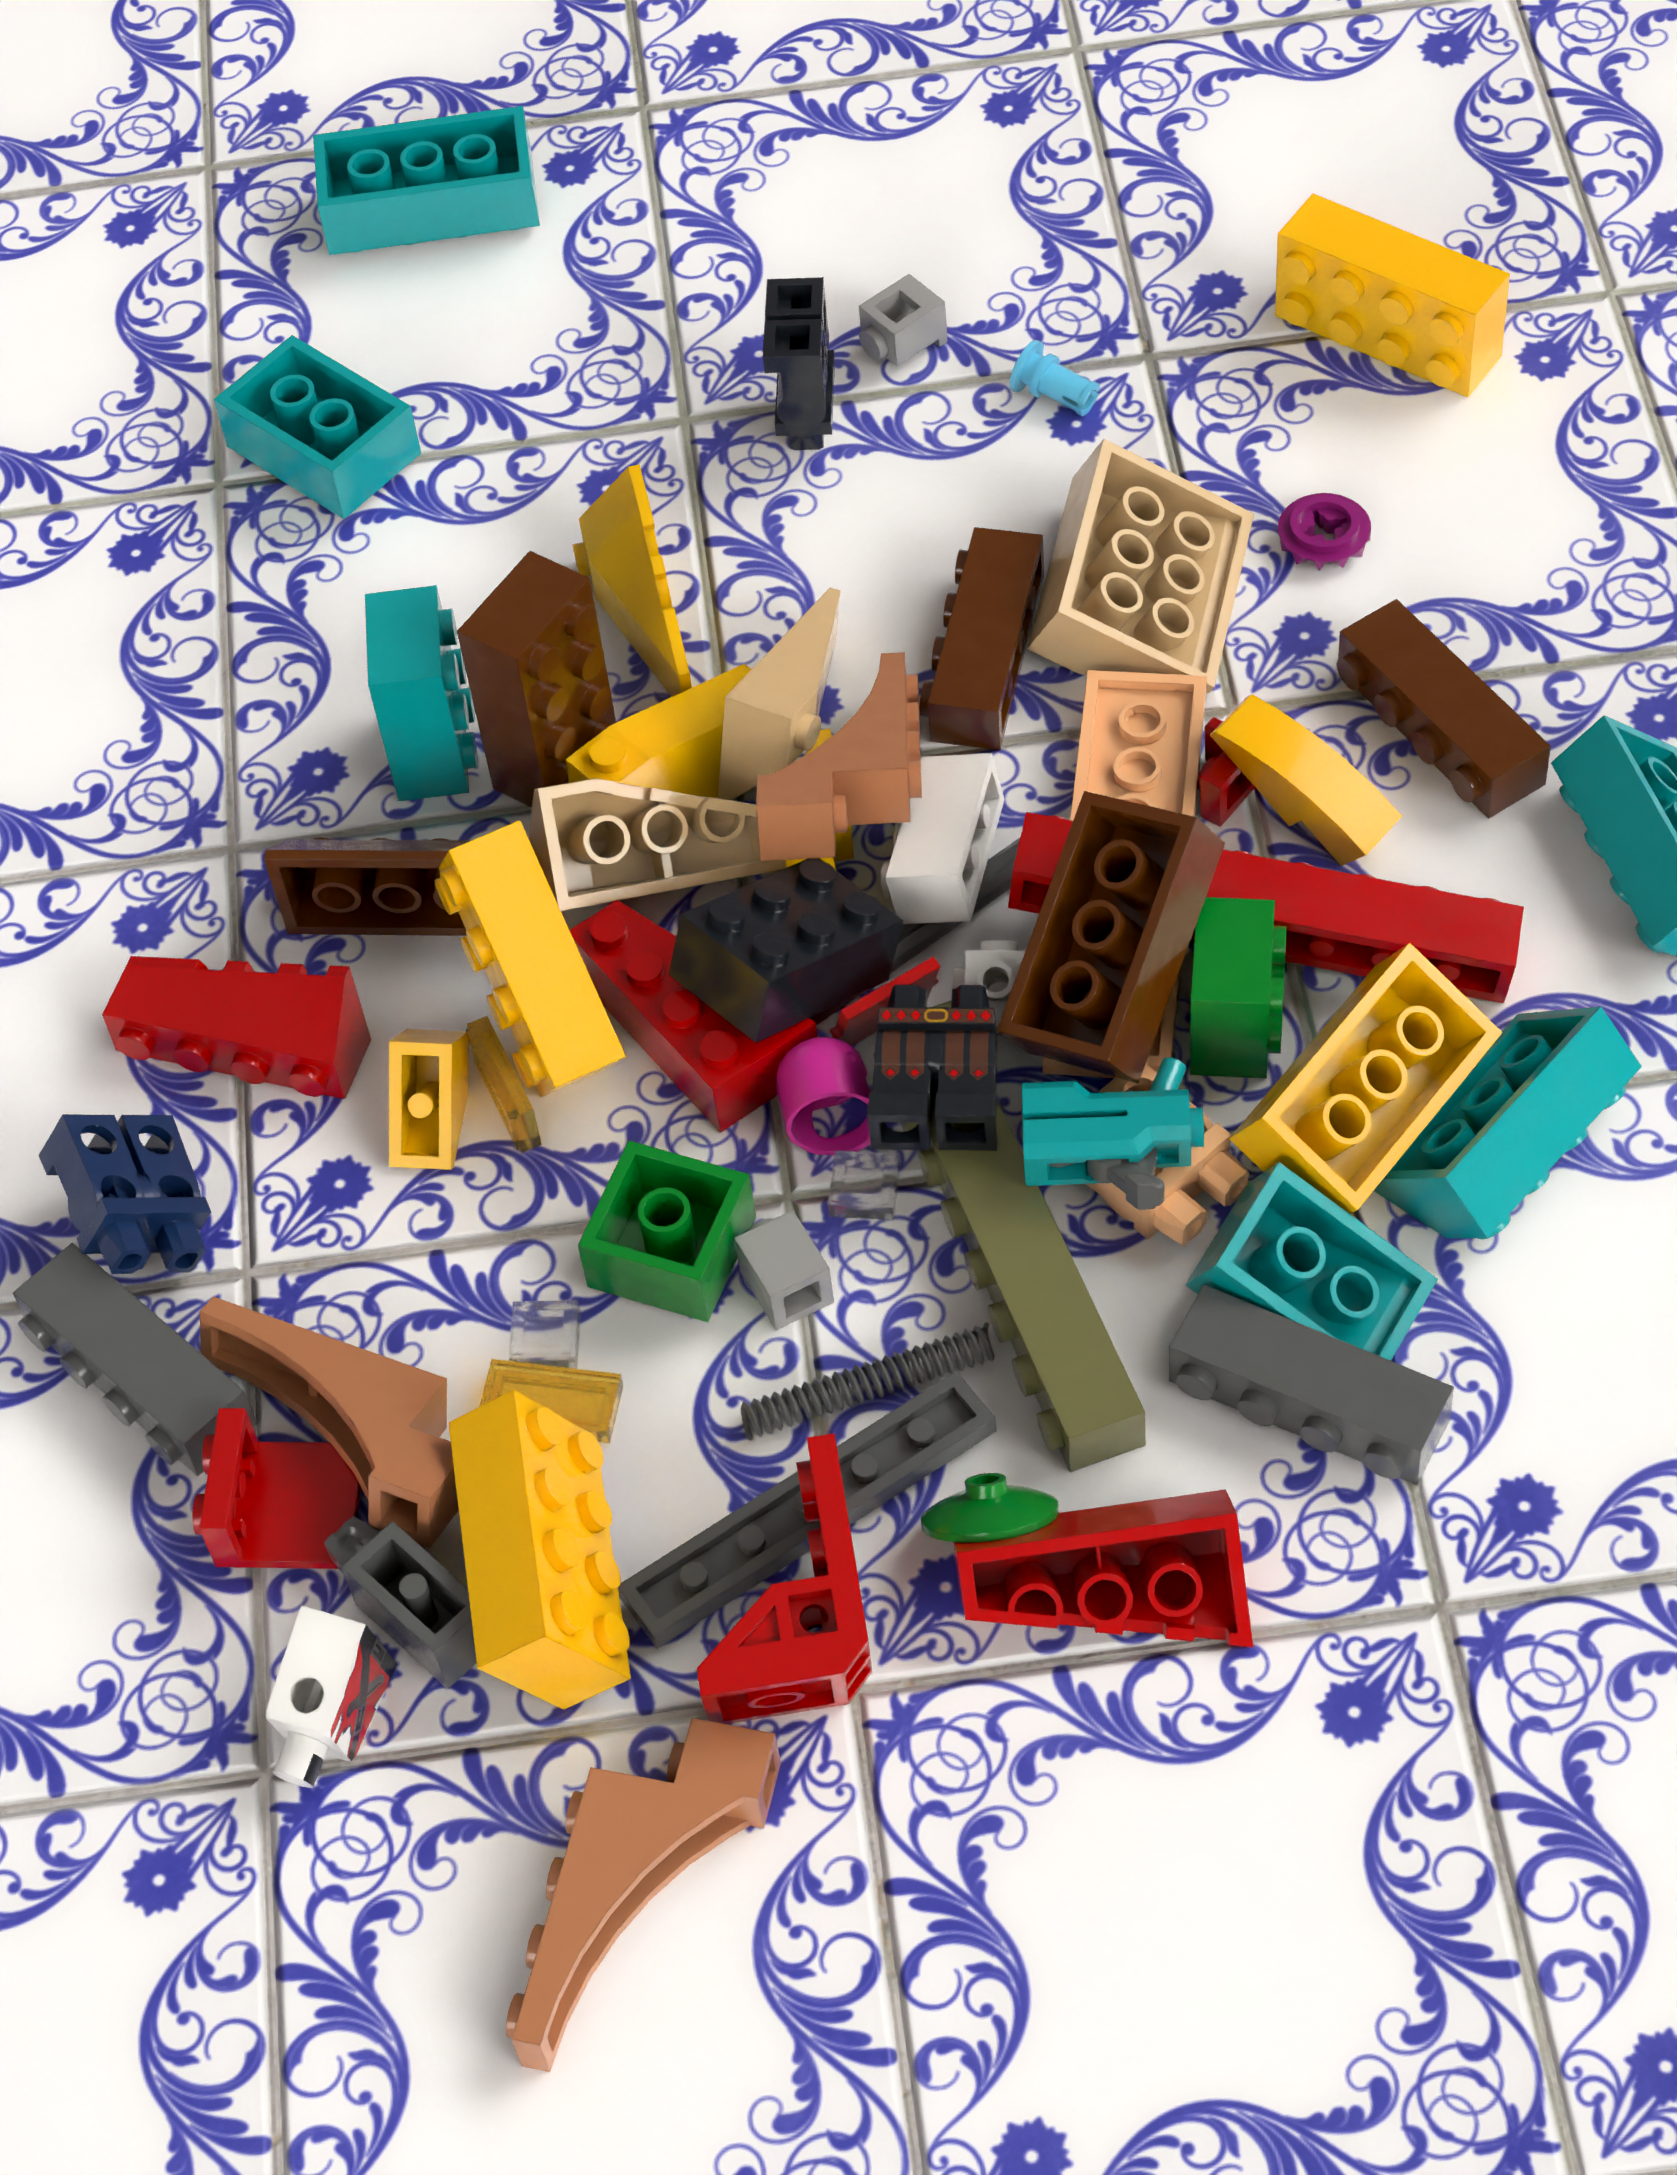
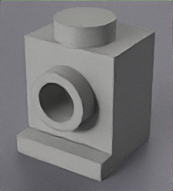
(902, 321)

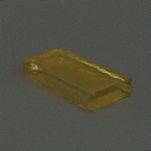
(503, 1084)
(577, 1395)

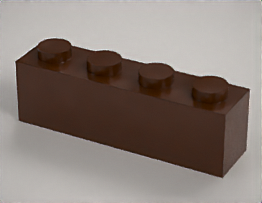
(984, 638)
(1442, 709)

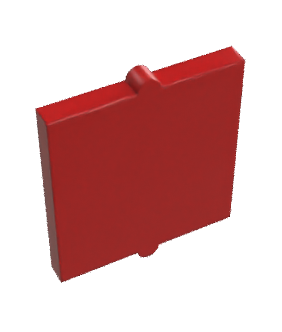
(860, 1017)

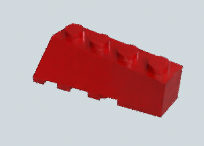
(242, 1021)
(1117, 1569)

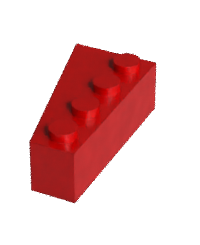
(686, 1038)

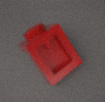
(1220, 781)

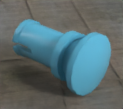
(1049, 378)

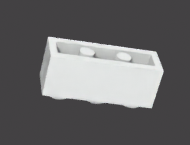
(947, 842)

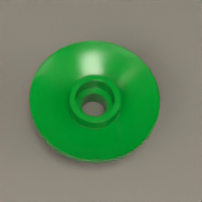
(989, 1511)

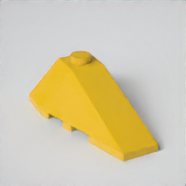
(665, 745)

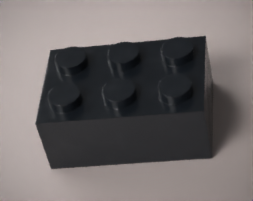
(785, 948)

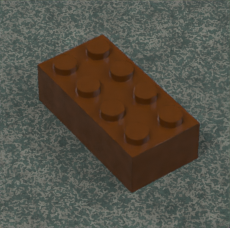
(536, 675)
(1111, 936)

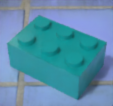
(318, 426)
(419, 693)

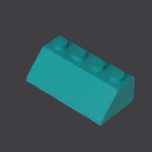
(1628, 801)
(1511, 1121)

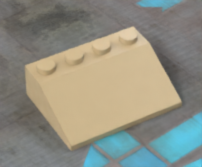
(1140, 571)

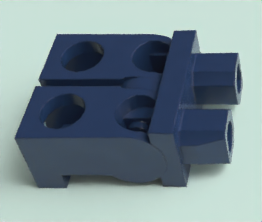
(129, 1194)

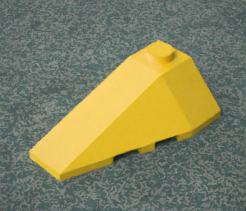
(631, 576)

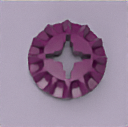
(1333, 514)

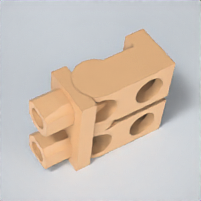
(1210, 1170)

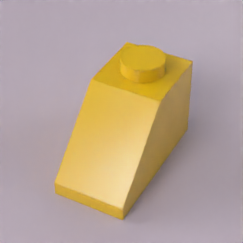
(426, 1097)

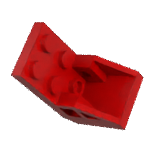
(769, 1657)

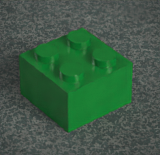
(1236, 988)
(667, 1230)

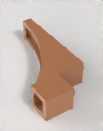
(851, 778)
(368, 1406)
(621, 1852)

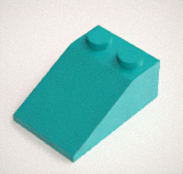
(1314, 1265)

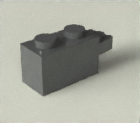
(407, 1596)

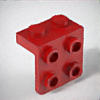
(270, 1498)

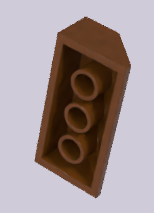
(361, 886)

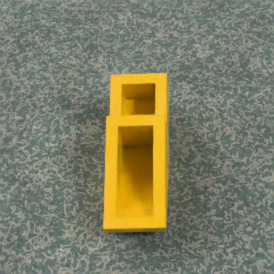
(1305, 779)

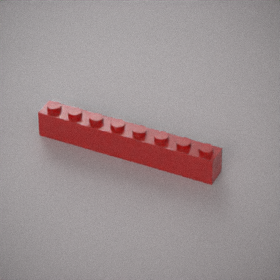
(1330, 915)

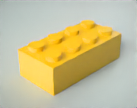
(1391, 294)
(529, 960)
(1369, 1080)
(538, 1551)

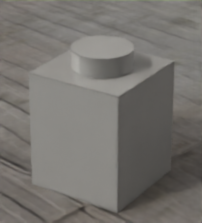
(784, 1269)

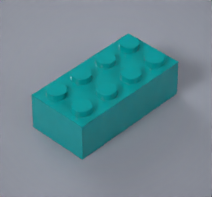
(425, 180)

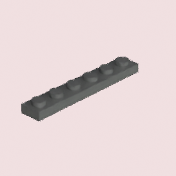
(773, 1527)

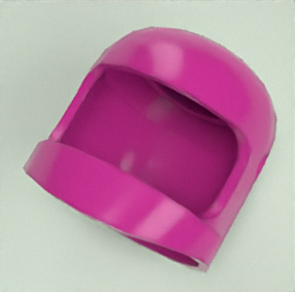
(820, 1076)

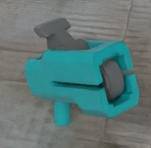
(1110, 1135)

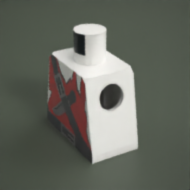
(326, 1692)

